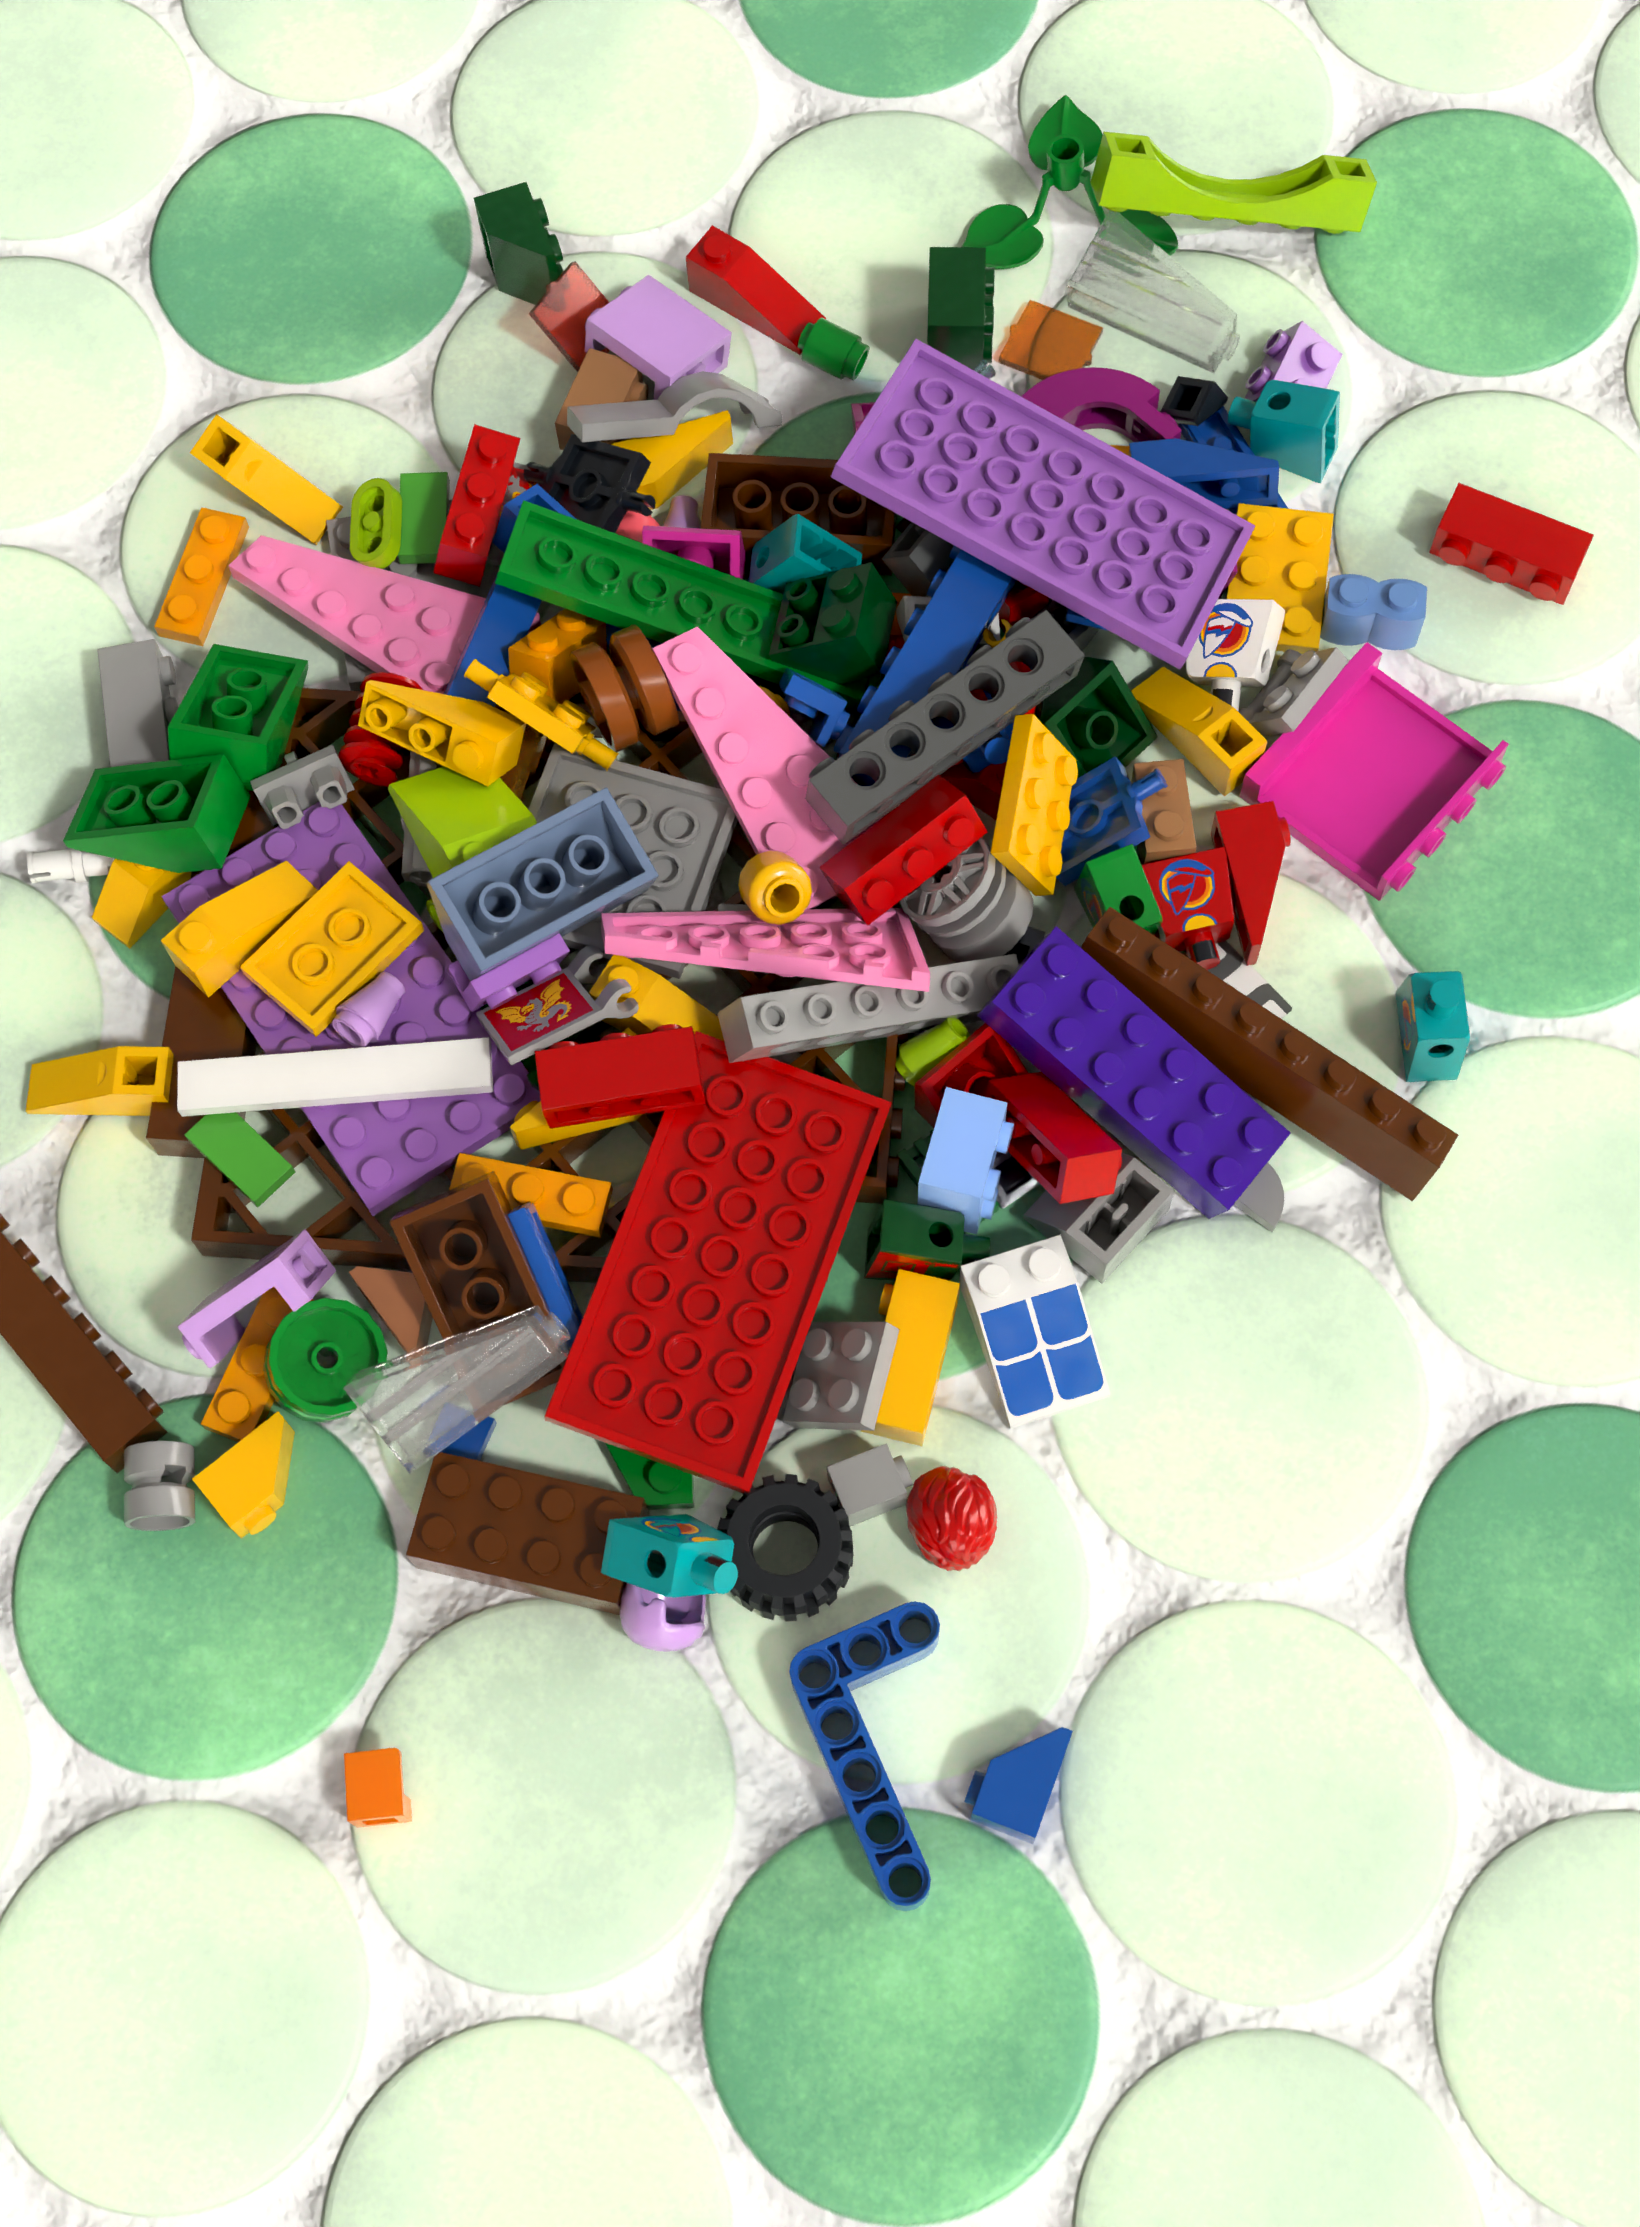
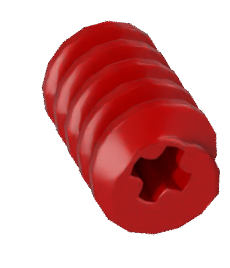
(369, 754)

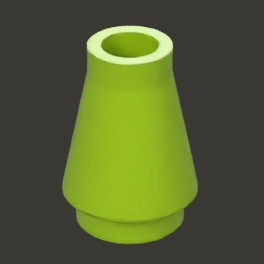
(929, 1048)

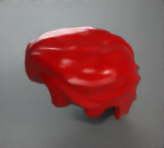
(951, 1517)

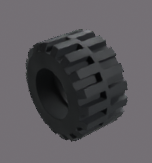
(795, 1503)

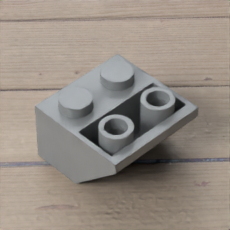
(1107, 1227)

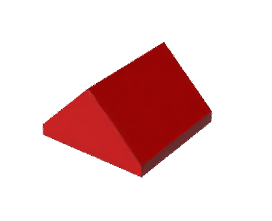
(967, 1069)

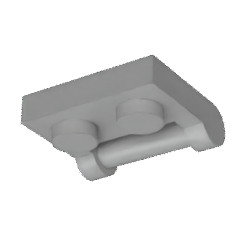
(1293, 690)

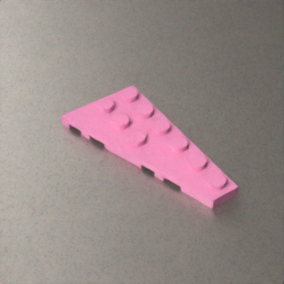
(364, 610)
(754, 754)
(815, 945)

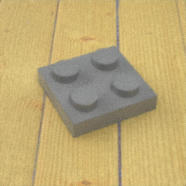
(841, 1375)

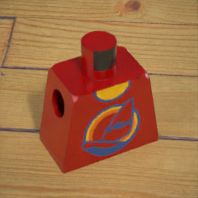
(1193, 903)

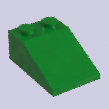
(241, 709)
(162, 813)

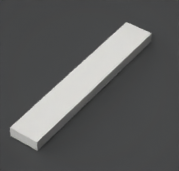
(334, 1077)

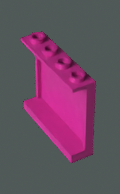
(1372, 776)

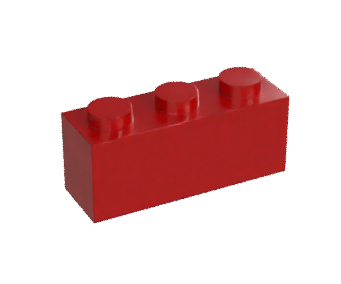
(476, 505)
(1510, 544)
(903, 849)
(619, 1076)
(1057, 1139)

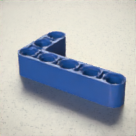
(858, 1745)

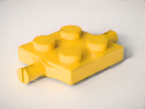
(528, 701)

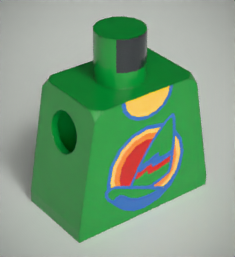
(1118, 883)

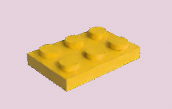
(1286, 564)
(1034, 805)
(332, 948)

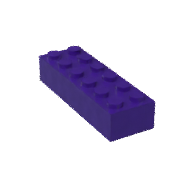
(1134, 1074)

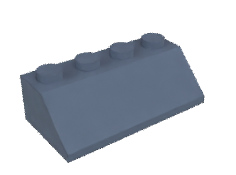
(540, 884)

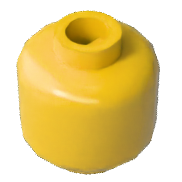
(775, 887)

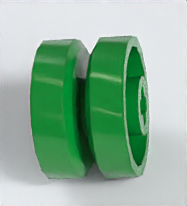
(292, 1365)

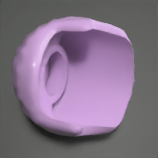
(661, 1621)

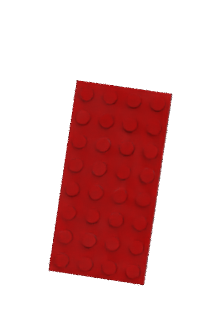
(719, 1267)

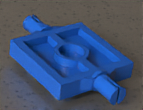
(1105, 815)

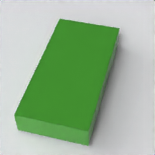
(423, 515)
(240, 1155)

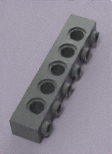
(853, 808)

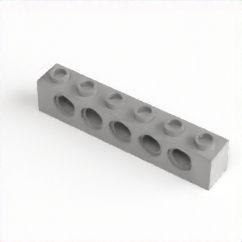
(857, 1012)

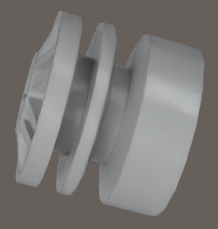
(972, 906)

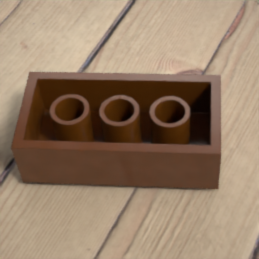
(765, 491)
(470, 1261)
(519, 1531)

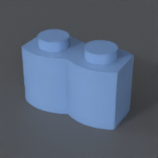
(1373, 612)

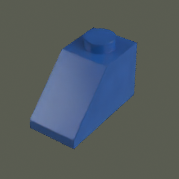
(1018, 1786)

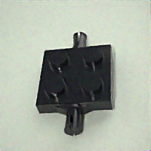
(595, 482)

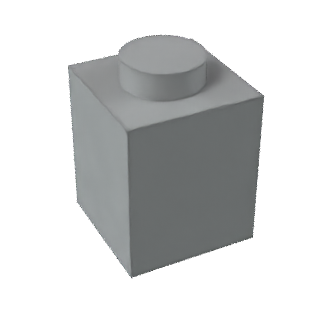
(869, 1483)

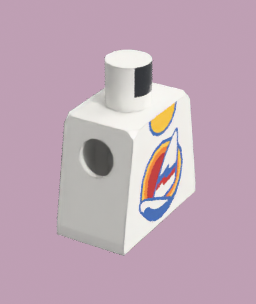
(1236, 647)

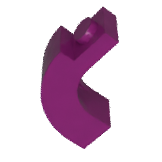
(1105, 401)

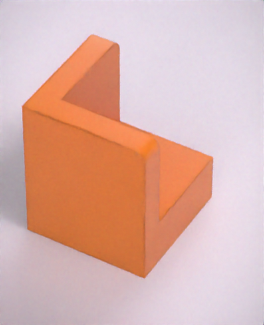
(375, 1788)

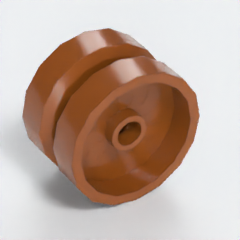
(624, 688)

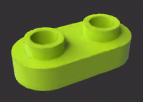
(376, 523)

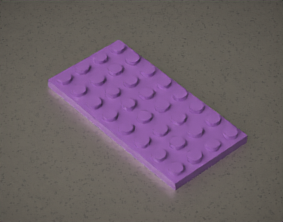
(1044, 503)
(378, 1144)

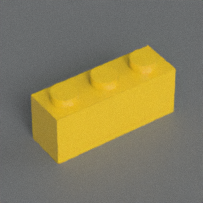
(925, 1314)

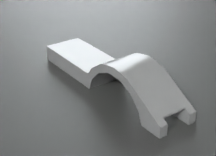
(663, 415)

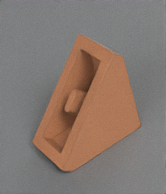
(398, 1304)

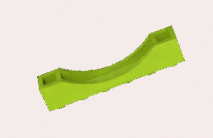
(1321, 194)

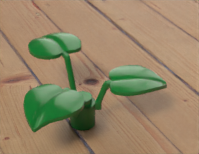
(1063, 145)

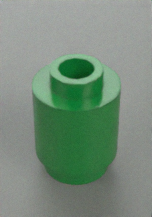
(833, 349)

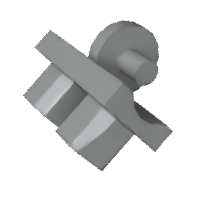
(302, 784)

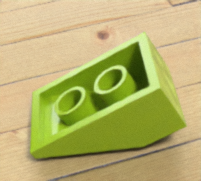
(457, 816)

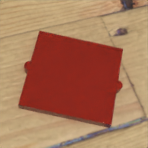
(565, 311)

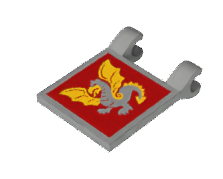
(555, 1009)

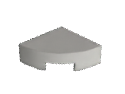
(1263, 1198)

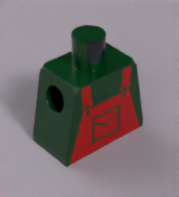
(920, 1242)

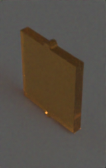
(1049, 342)

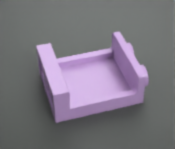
(658, 334)
(294, 1269)

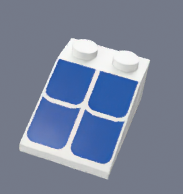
(1034, 1331)

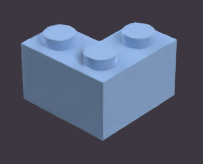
(962, 1156)

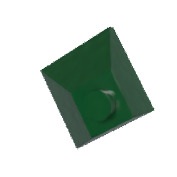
(1097, 717)

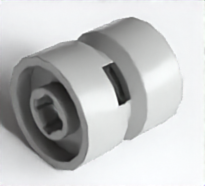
(159, 1486)

